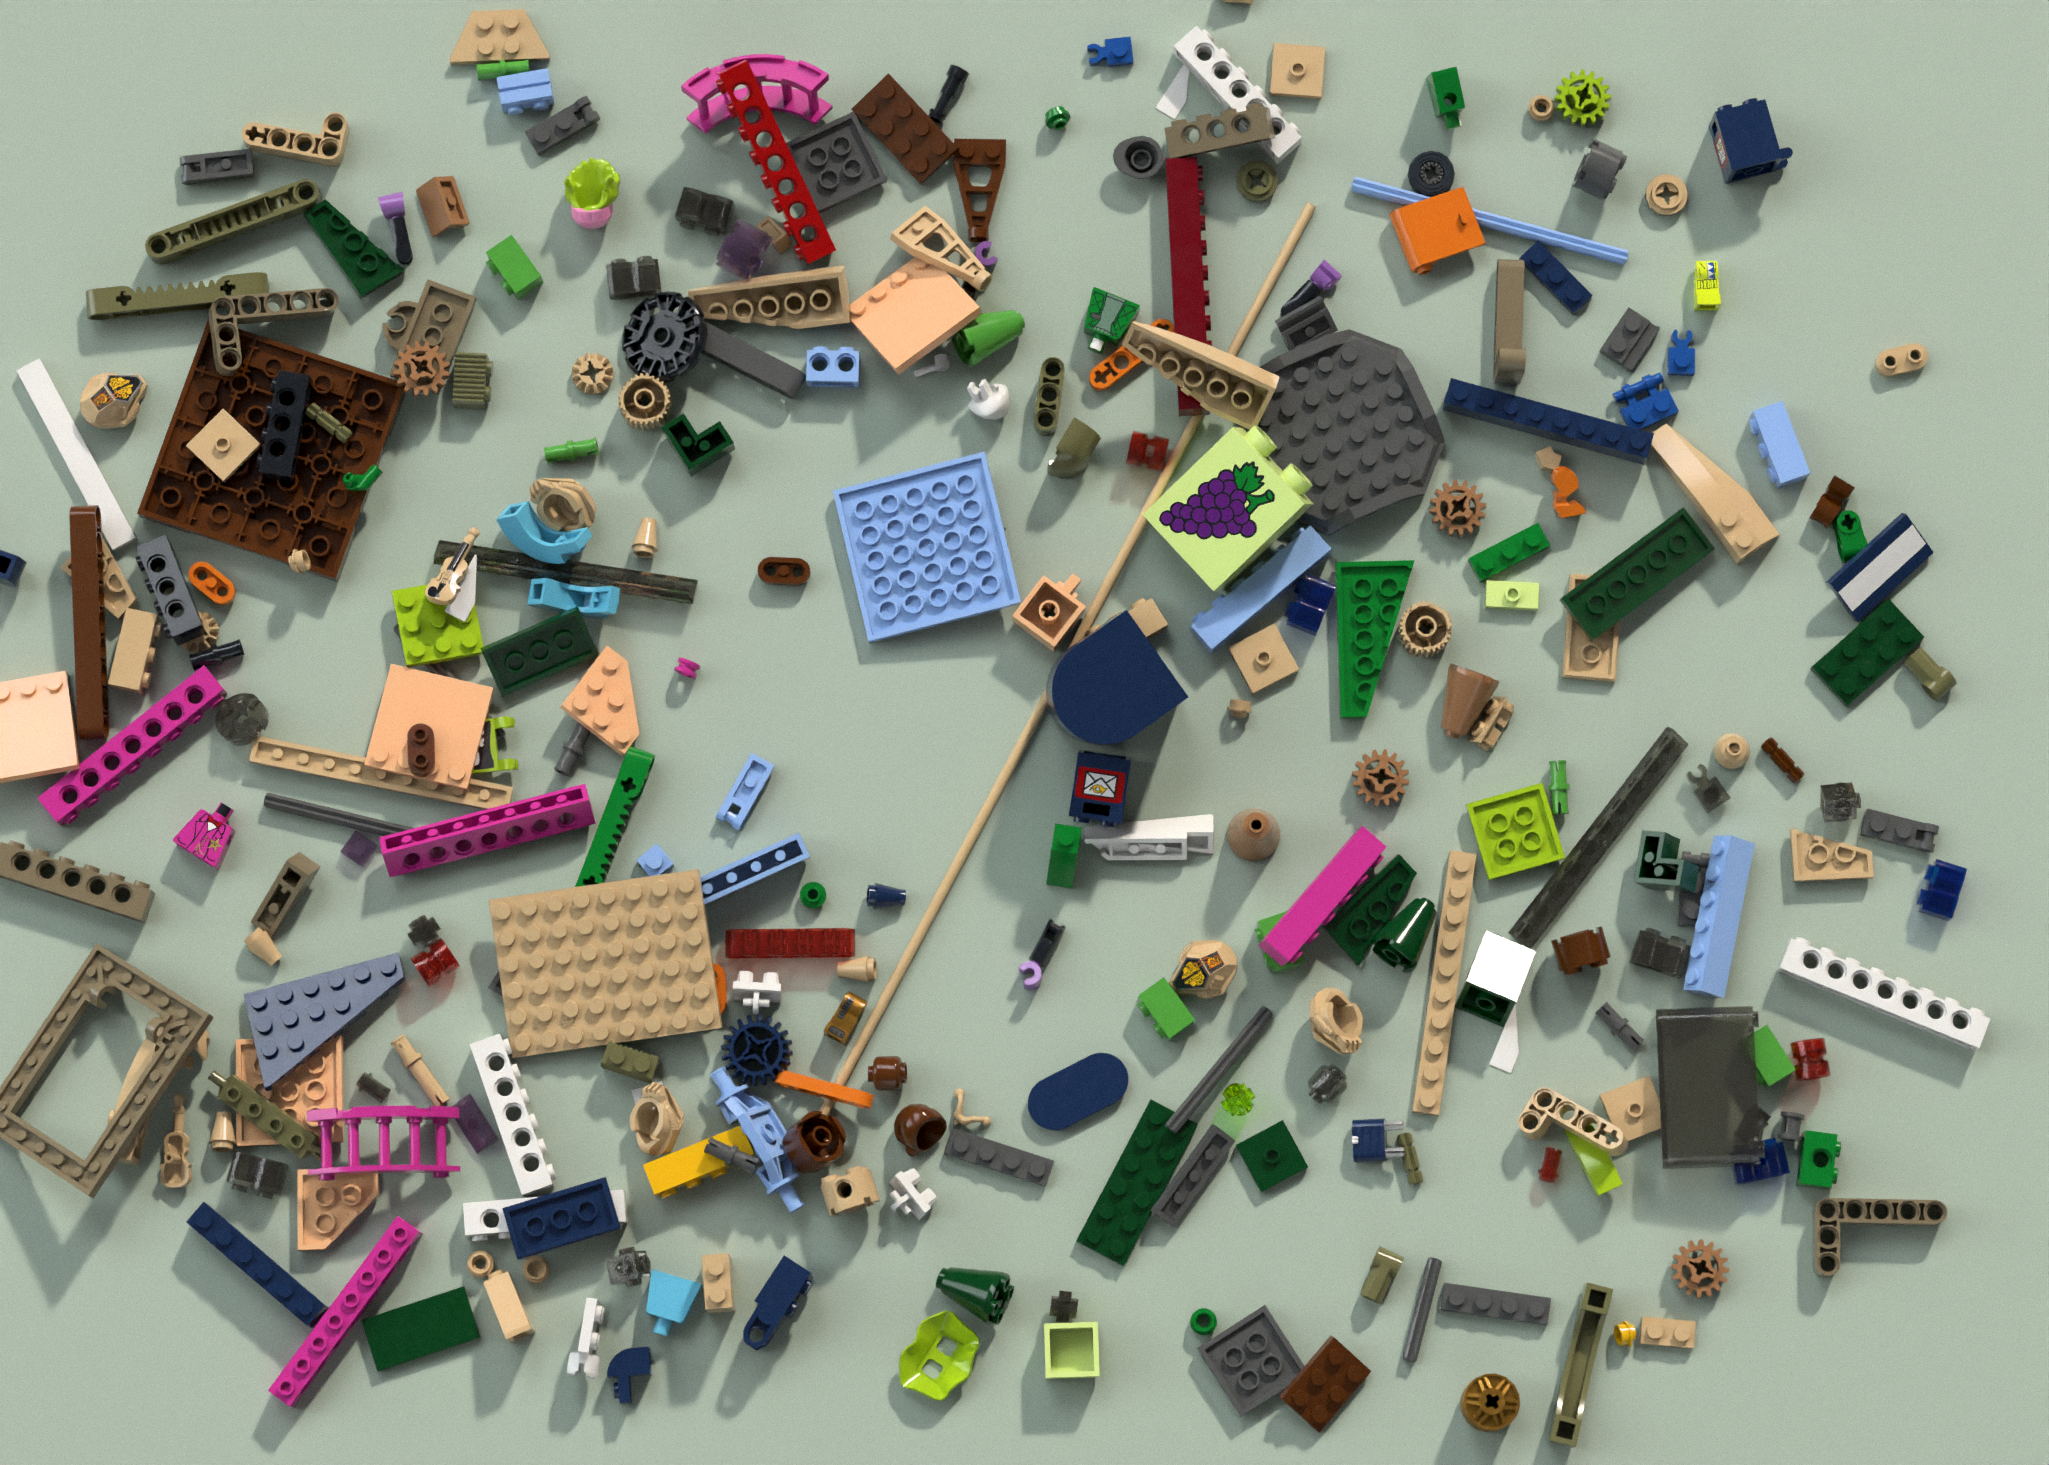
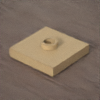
(1297, 71)
(223, 445)
(1263, 659)
(1633, 1108)

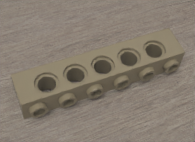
(135, 908)

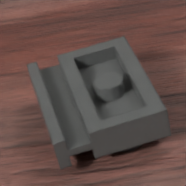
(1306, 324)
(1629, 339)

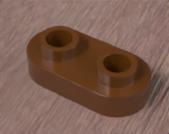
(784, 569)
(421, 748)

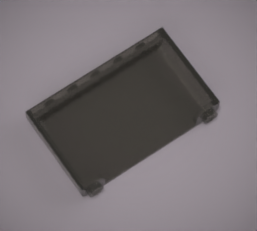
(1708, 1087)

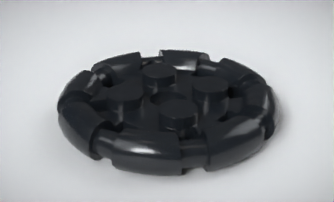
(678, 336)

